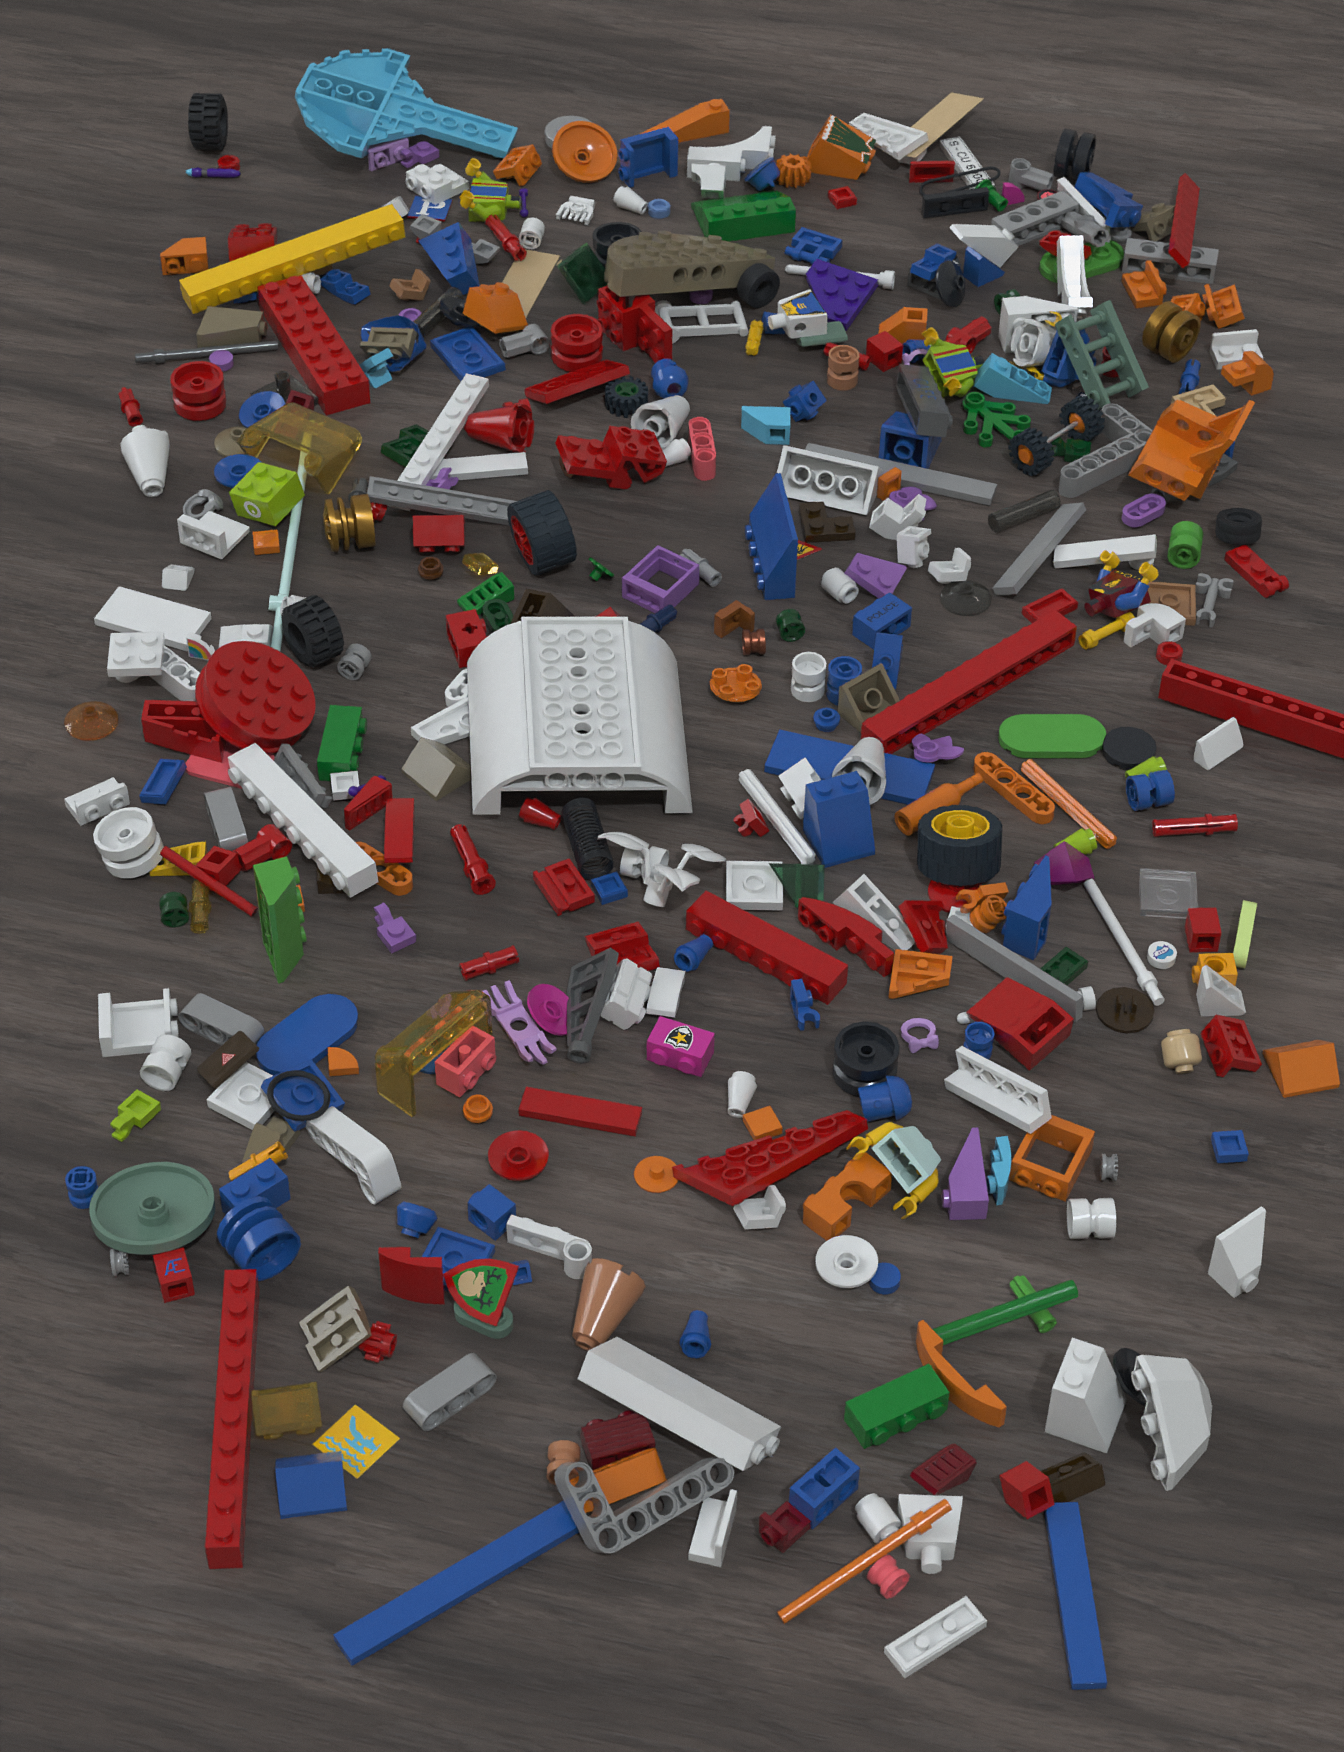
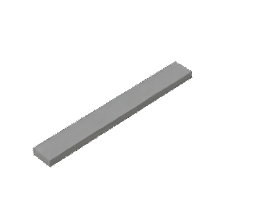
(922, 478)

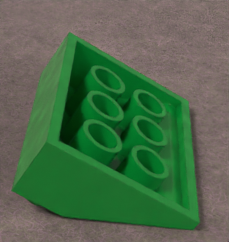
(746, 216)

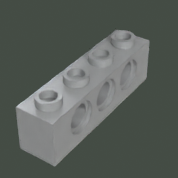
(1037, 217)
(1200, 269)

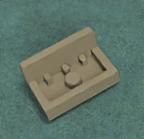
(1156, 222)
(398, 340)

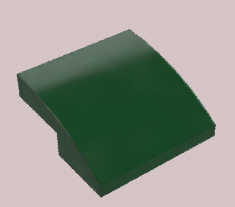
(406, 445)

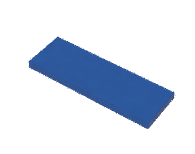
(905, 777)

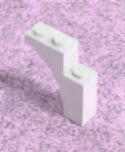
(736, 156)
(1071, 274)

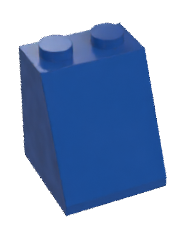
(903, 445)
(838, 819)

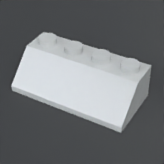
(829, 480)

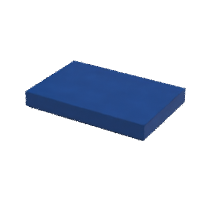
(467, 353)

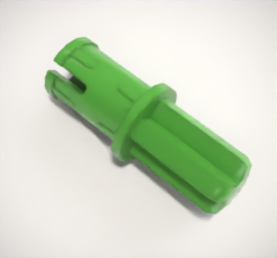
(1043, 1318)

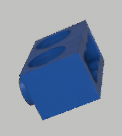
(825, 1487)

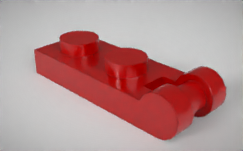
(1256, 571)

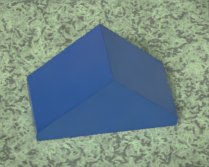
(979, 269)

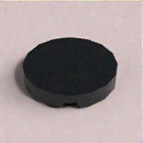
(1128, 747)

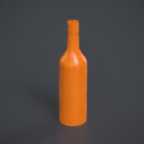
(944, 795)

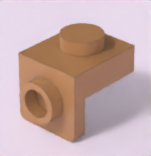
(413, 288)

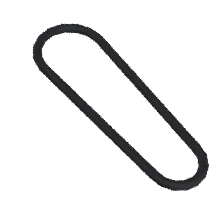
(961, 174)

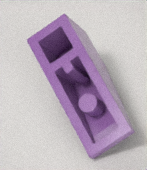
(967, 1188)

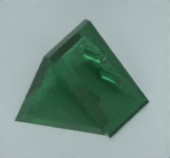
(801, 880)

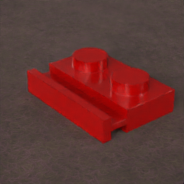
(564, 887)

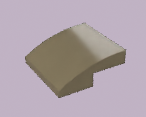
(335, 1328)

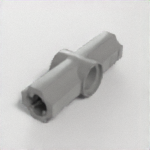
(1085, 226)

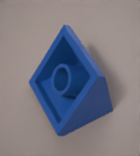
(310, 1484)

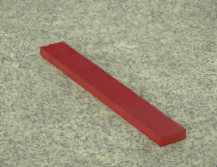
(1184, 221)

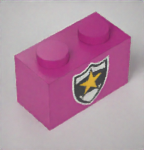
(680, 1046)

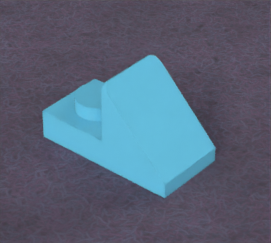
(376, 368)

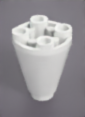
(147, 458)

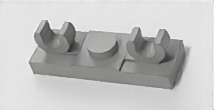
(298, 771)

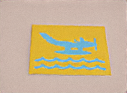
(359, 1439)

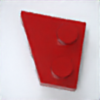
(925, 924)

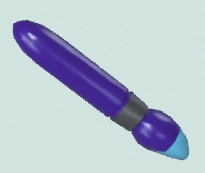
(213, 172)

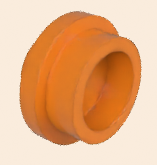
(477, 1109)

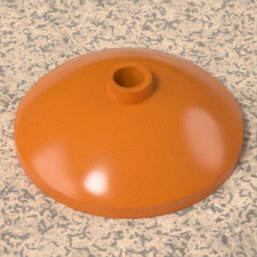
(588, 142)

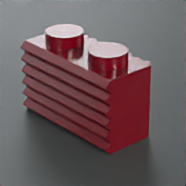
(616, 1438)

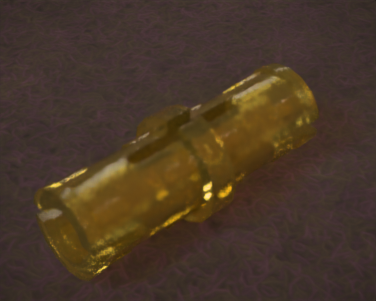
(199, 908)

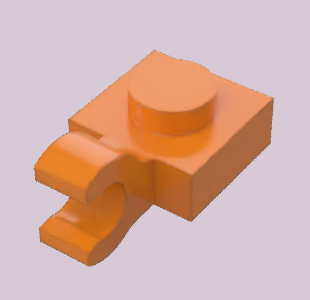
(976, 897)

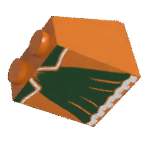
(841, 150)

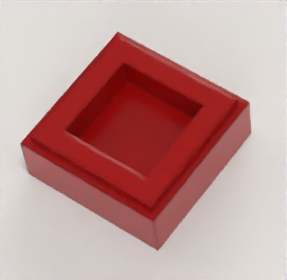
(842, 197)

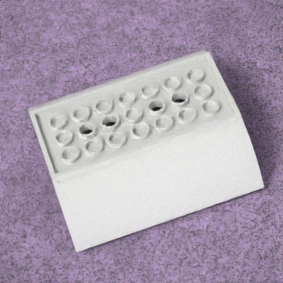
(527, 704)

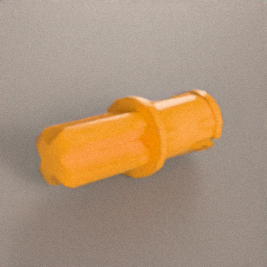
(274, 1152)

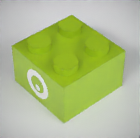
(267, 493)

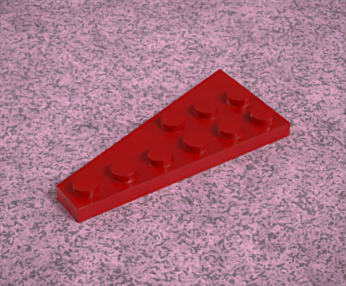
(764, 1161)

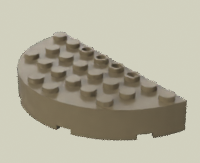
(677, 263)

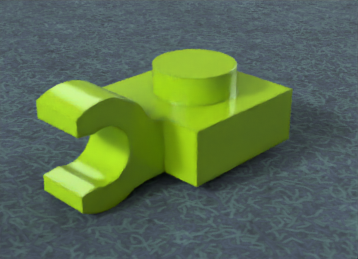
(135, 1110)

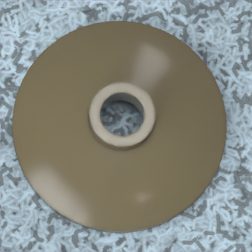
(226, 441)

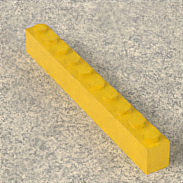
(292, 258)

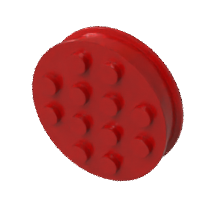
(255, 696)

